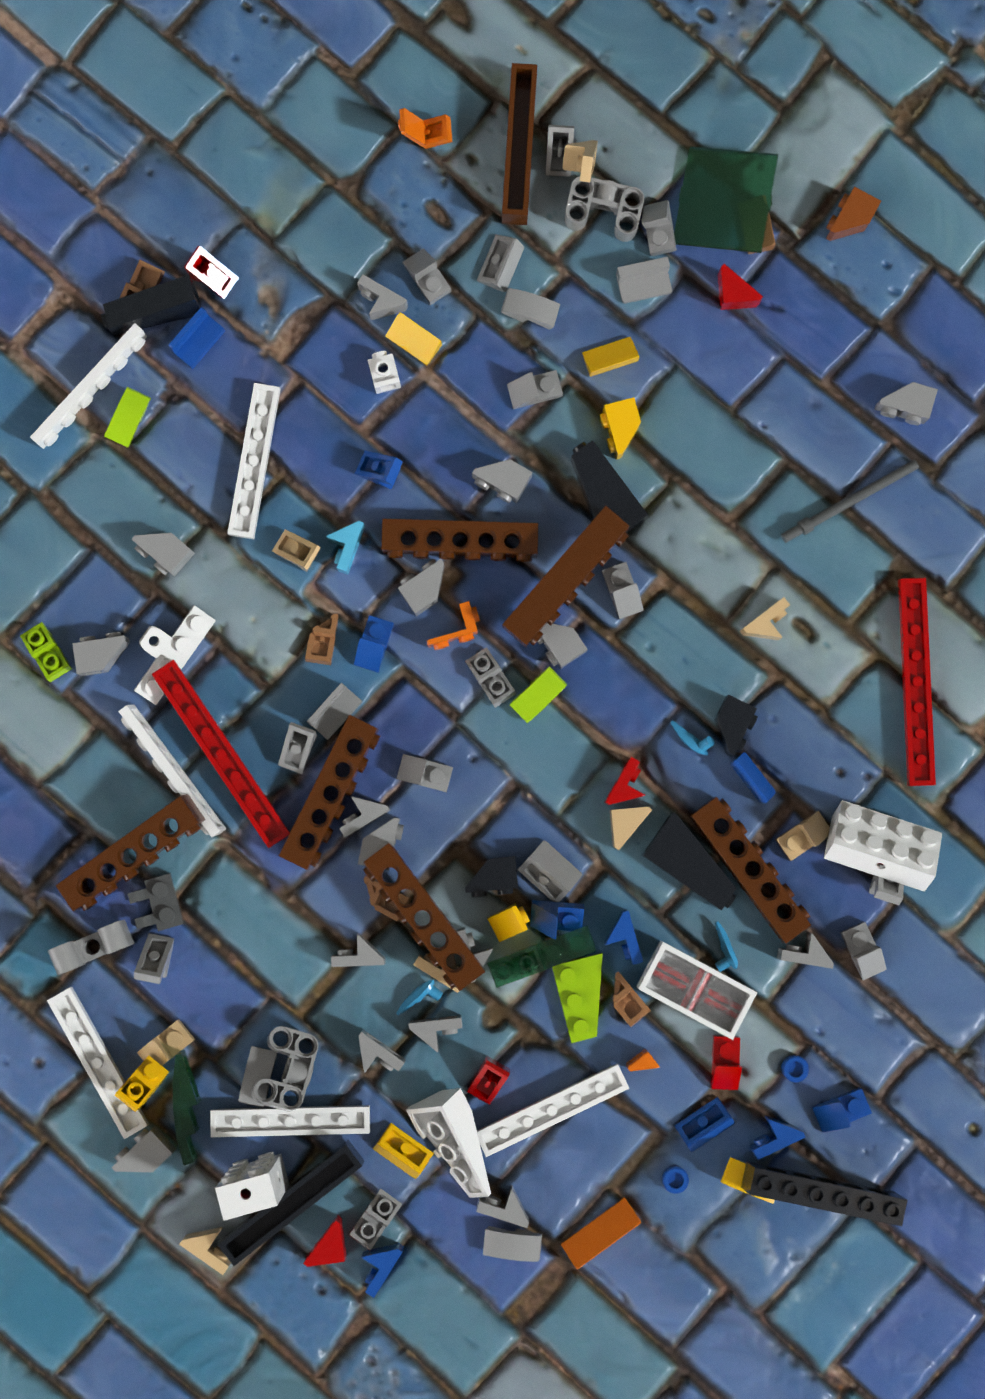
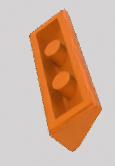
(601, 1233)

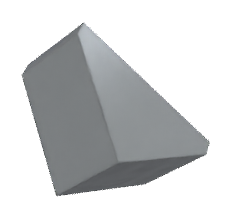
(557, 139)

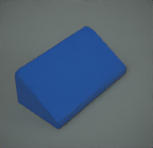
(753, 778)
(704, 1124)

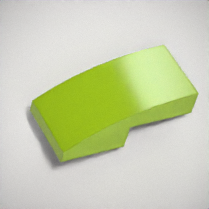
(127, 417)
(46, 652)
(538, 694)

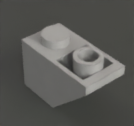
(910, 402)
(503, 477)
(165, 549)
(423, 589)
(562, 644)
(98, 655)
(379, 838)
(146, 1155)

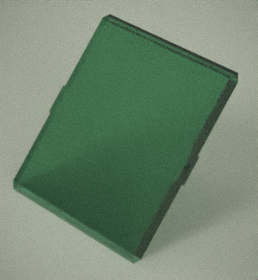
(725, 199)

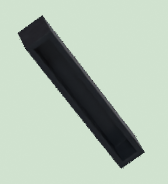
(296, 1200)

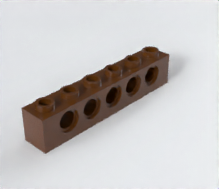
(395, 529)
(293, 848)
(75, 887)
(784, 928)
(455, 977)

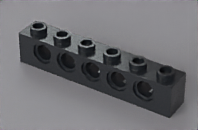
(824, 1193)

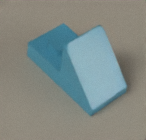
(350, 539)

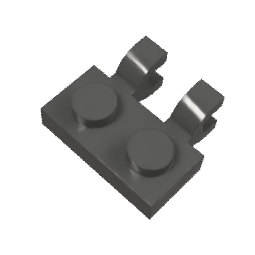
(163, 903)

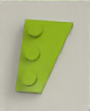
(579, 994)

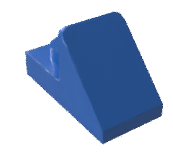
(379, 468)
(373, 644)
(555, 916)
(624, 930)
(841, 1110)
(782, 1137)
(384, 1259)

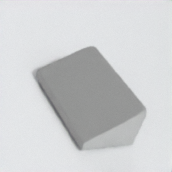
(501, 262)

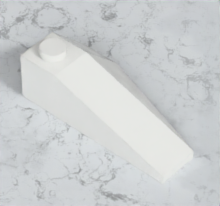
(451, 1129)

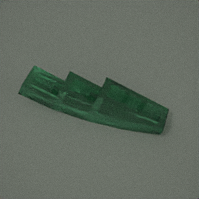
(184, 1097)

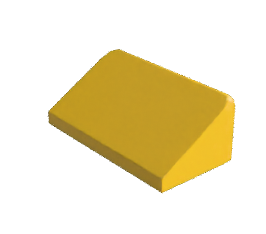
(413, 339)
(610, 356)
(403, 1151)

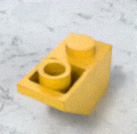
(622, 424)
(509, 922)
(142, 1083)

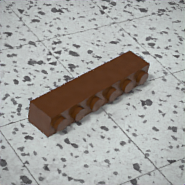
(519, 144)
(566, 576)

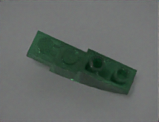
(541, 956)

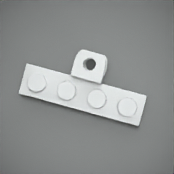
(169, 648)

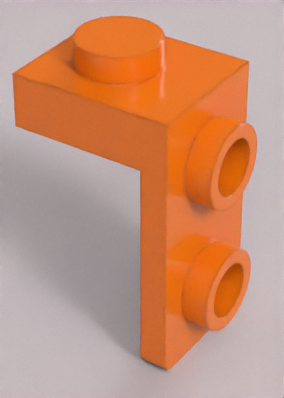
(426, 132)
(470, 616)

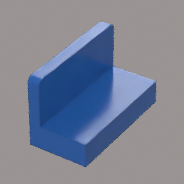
(196, 338)

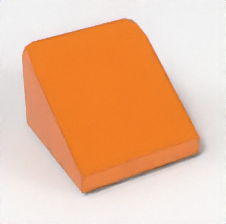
(642, 1061)

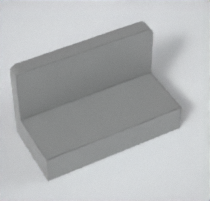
(644, 280)
(334, 711)
(550, 872)

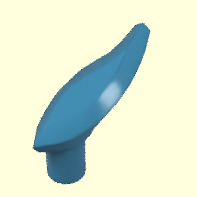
(691, 741)
(730, 957)
(418, 994)

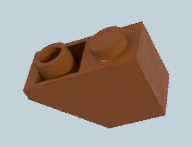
(855, 214)

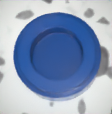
(795, 1068)
(675, 1179)

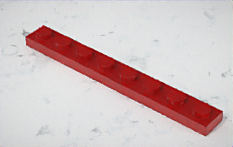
(916, 682)
(221, 753)

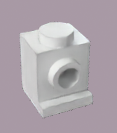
(384, 381)

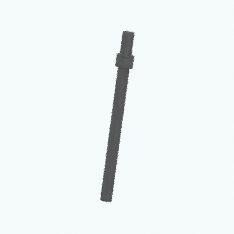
(807, 524)

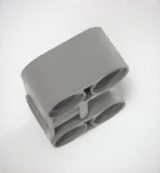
(605, 196)
(77, 952)
(296, 1071)

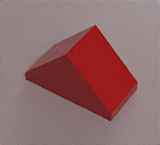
(735, 292)
(489, 1080)
(330, 1247)

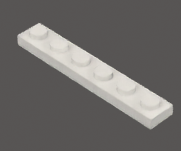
(83, 393)
(254, 461)
(165, 762)
(95, 1060)
(552, 1110)
(302, 1121)

